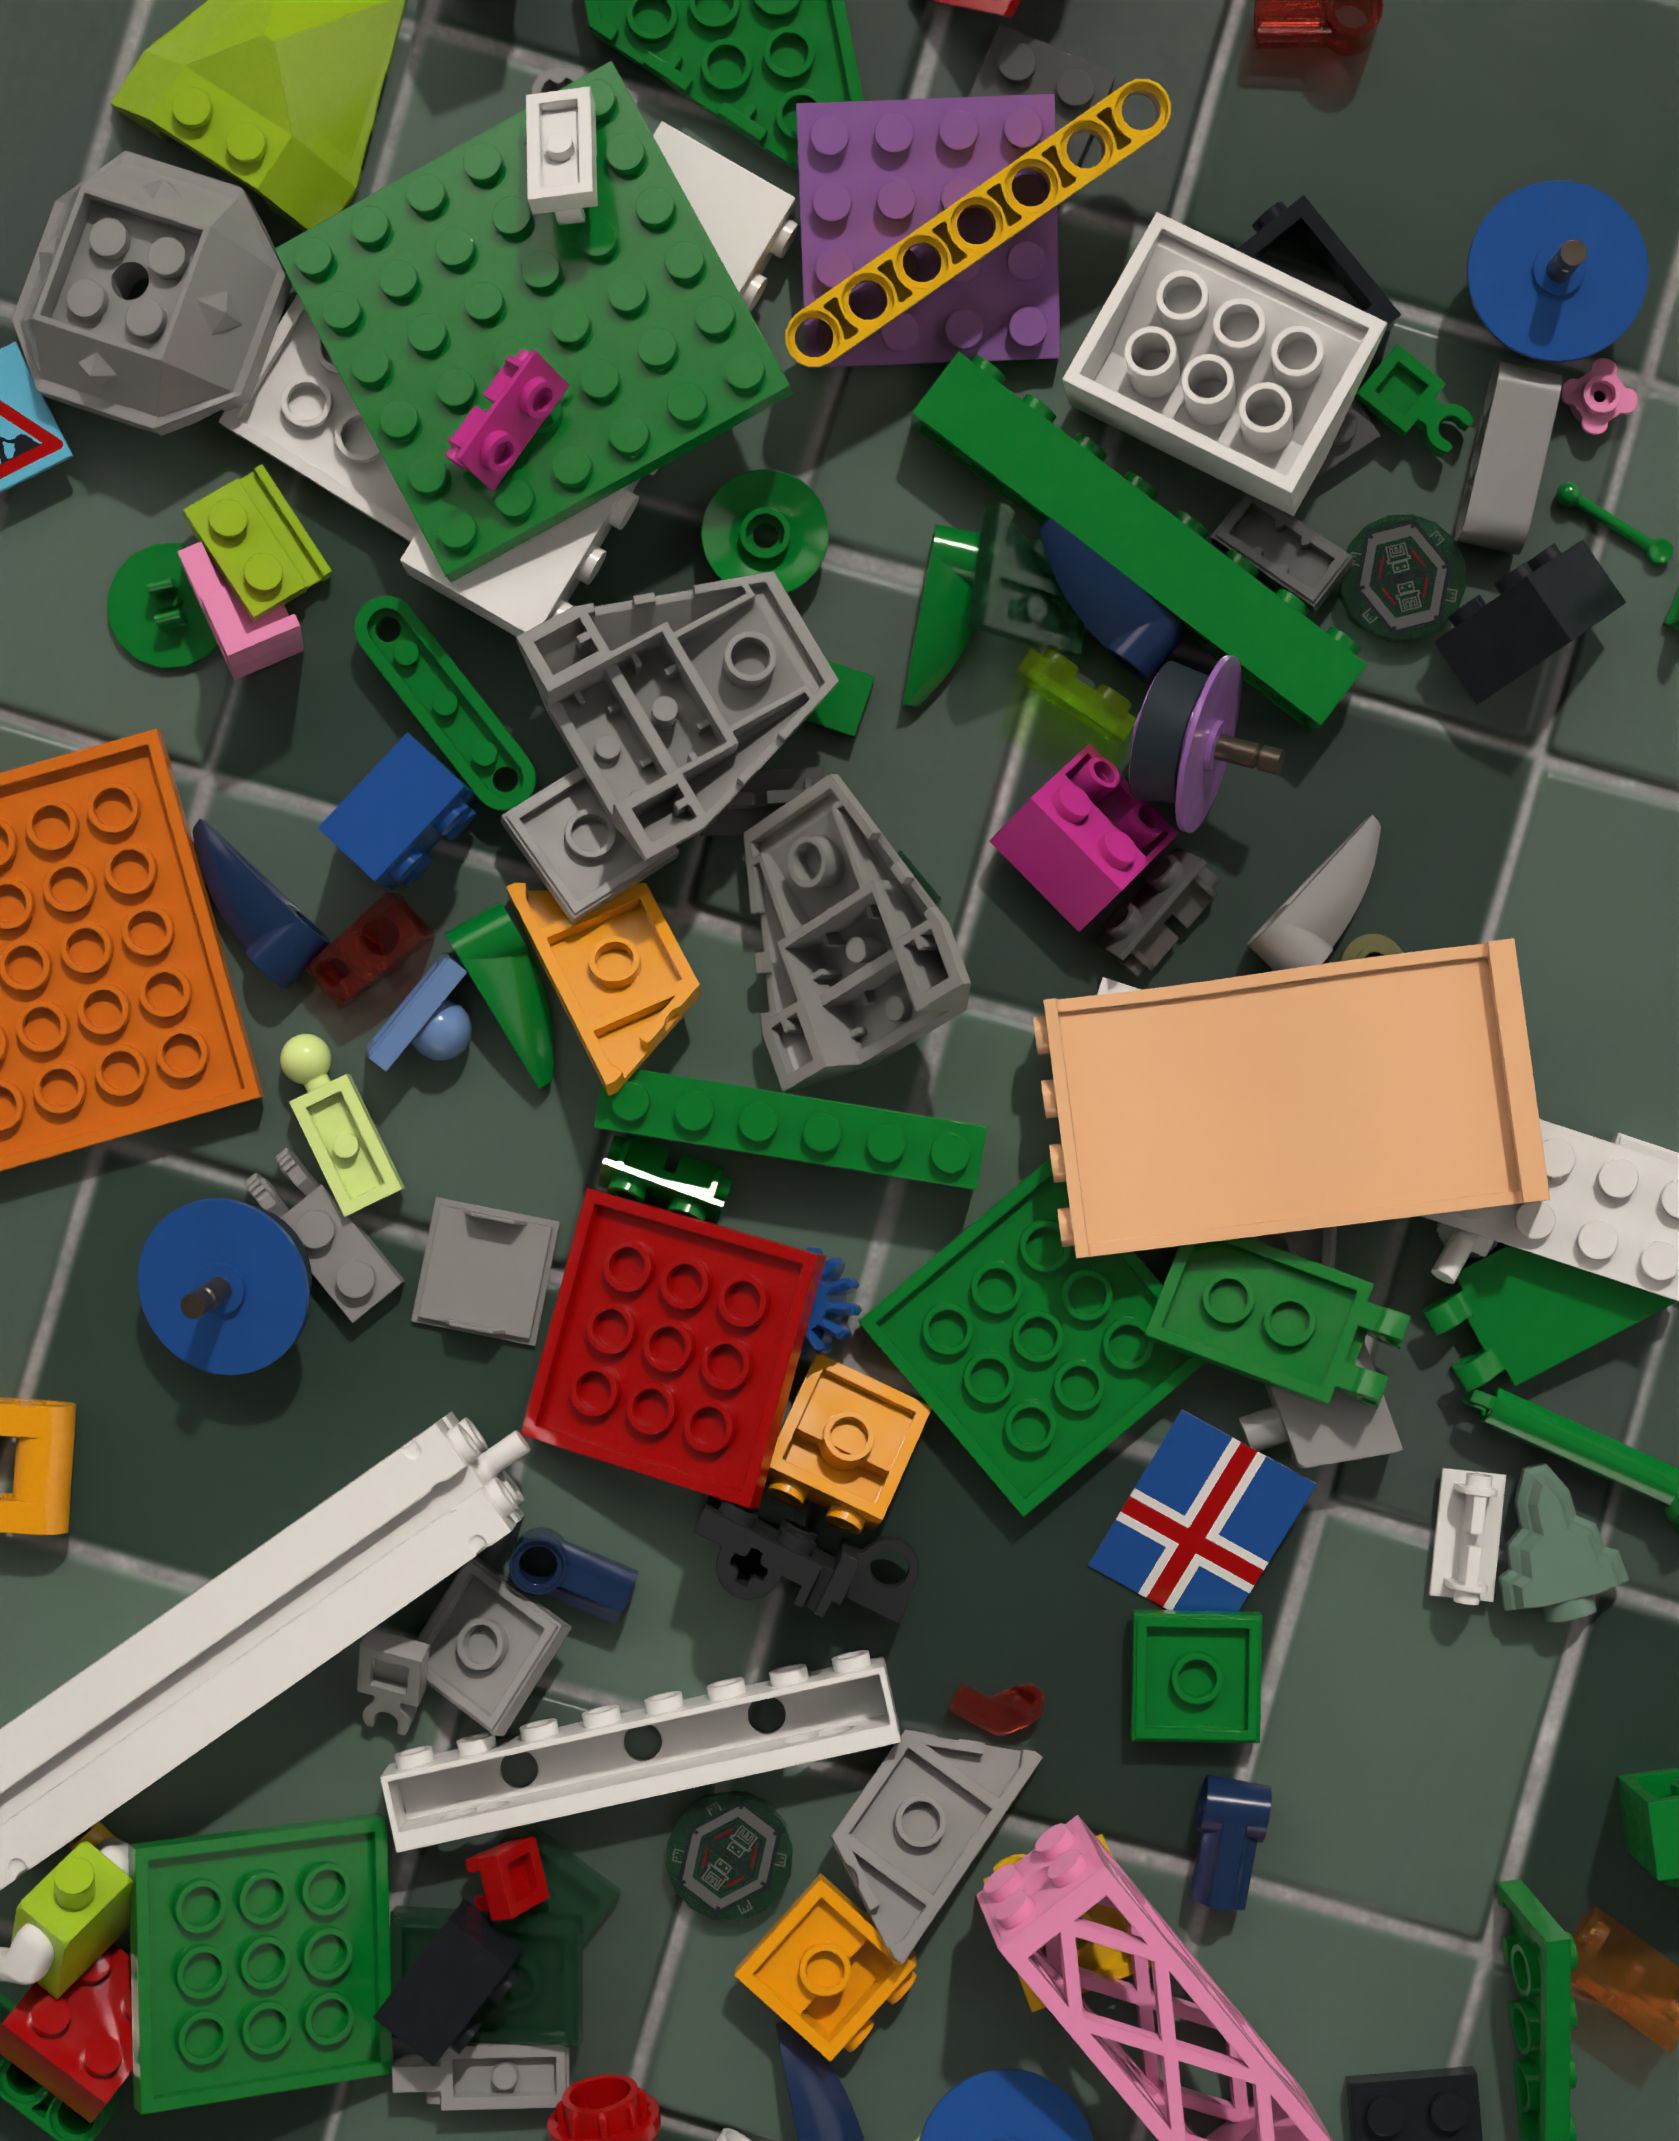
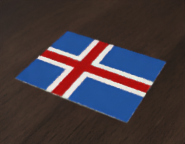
(1201, 1520)

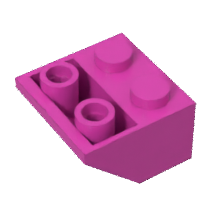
(1083, 837)

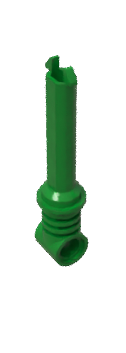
(1579, 1446)

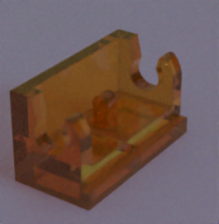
(1628, 1976)

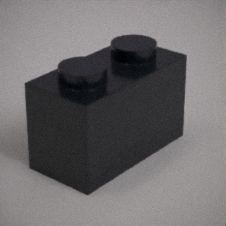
(450, 1982)

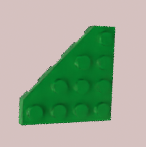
(740, 58)

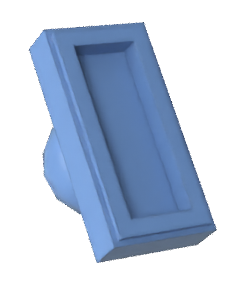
(426, 1019)

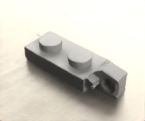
(487, 2077)

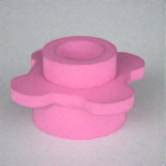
(1580, 397)

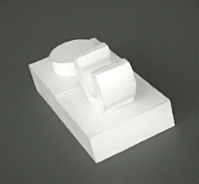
(561, 153)

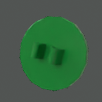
(157, 610)

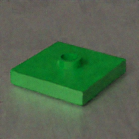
(1196, 1676)

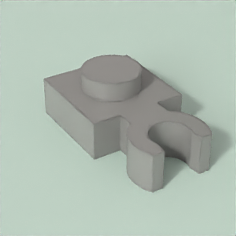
(394, 1675)

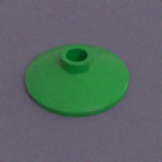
(759, 501)

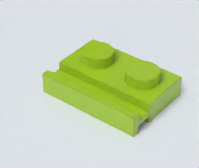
(257, 543)

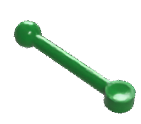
(1656, 551)

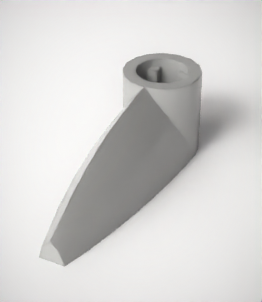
(1322, 906)

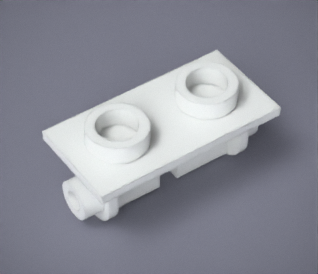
(1467, 1535)

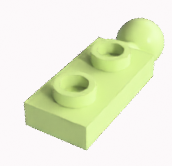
(338, 1127)

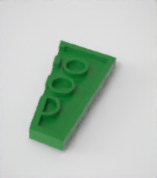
(1542, 2016)

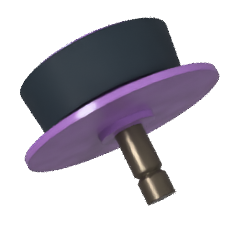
(1189, 737)

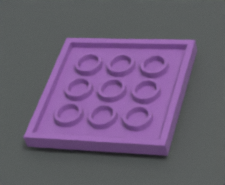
(891, 167)

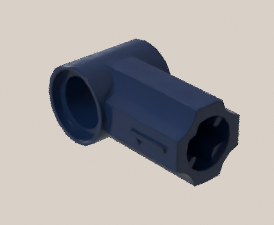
(580, 1577)
(1230, 1823)

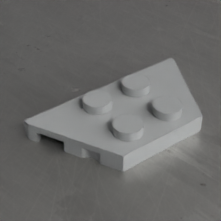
(924, 1826)

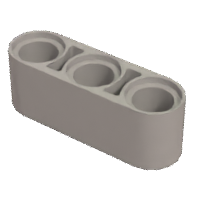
(1508, 457)

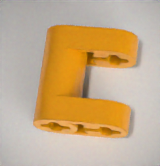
(41, 1467)

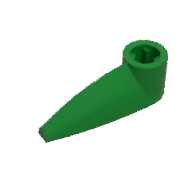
(943, 611)
(509, 984)

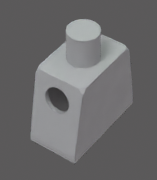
(1320, 1433)

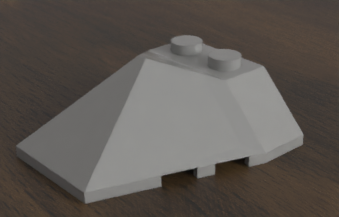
(677, 698)
(847, 938)

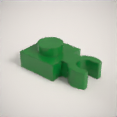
(1404, 394)

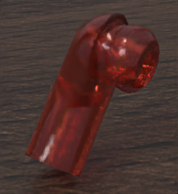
(999, 1713)

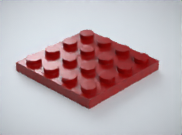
(673, 1347)

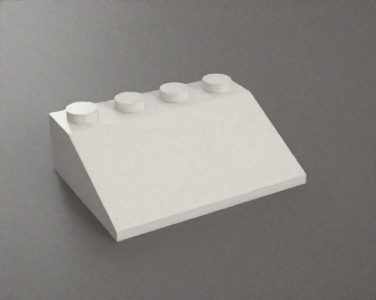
(1224, 363)

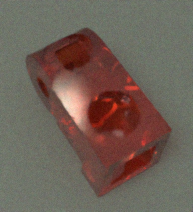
(369, 949)

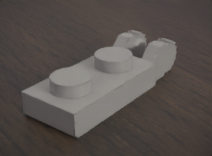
(336, 1245)

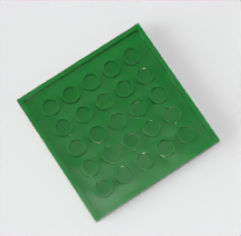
(455, 273)

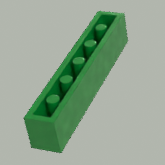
(795, 1128)

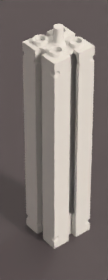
(251, 1635)

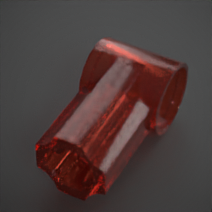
(1313, 25)

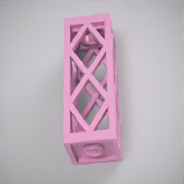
(1042, 1900)

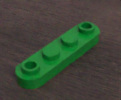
(445, 703)

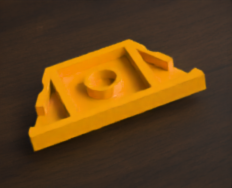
(613, 974)

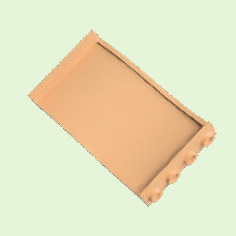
(1293, 1100)

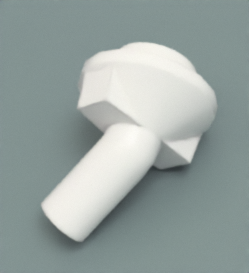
(1457, 1249)

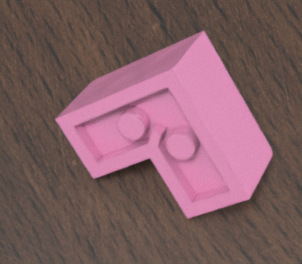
(242, 643)

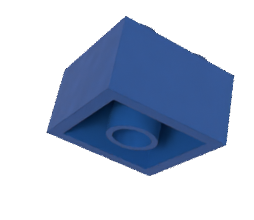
(400, 814)

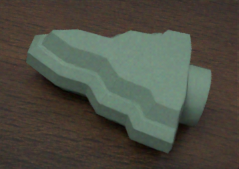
(1554, 1553)

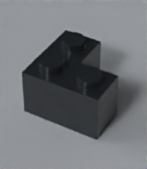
(1535, 615)

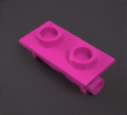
(521, 400)

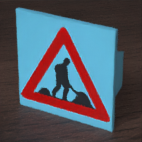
(28, 429)

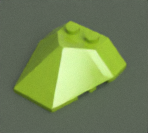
(272, 94)

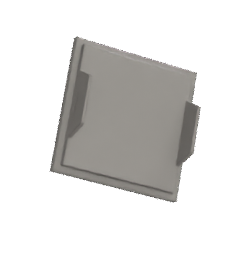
(485, 1271)

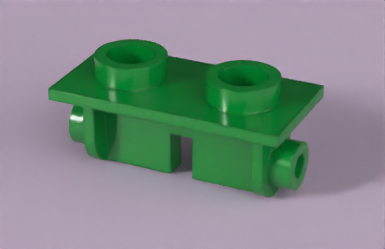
(637, 1173)

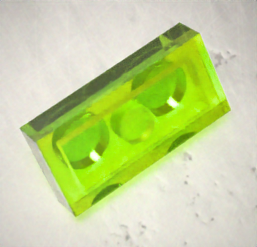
(1055, 680)

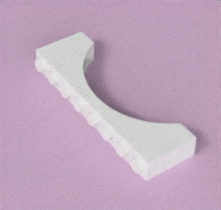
(535, 580)

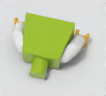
(71, 1915)

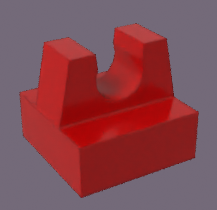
(510, 1878)

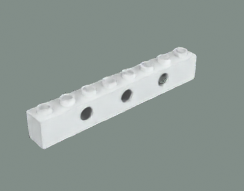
(587, 1763)

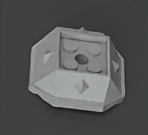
(196, 329)

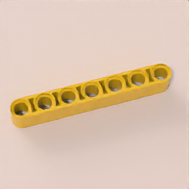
(997, 199)

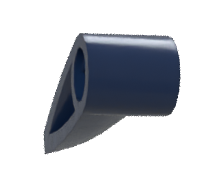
(1116, 610)
(260, 916)
(815, 2092)

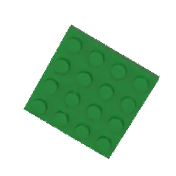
(1027, 1345)
(259, 1961)

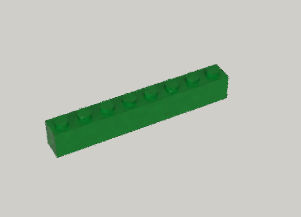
(1212, 593)

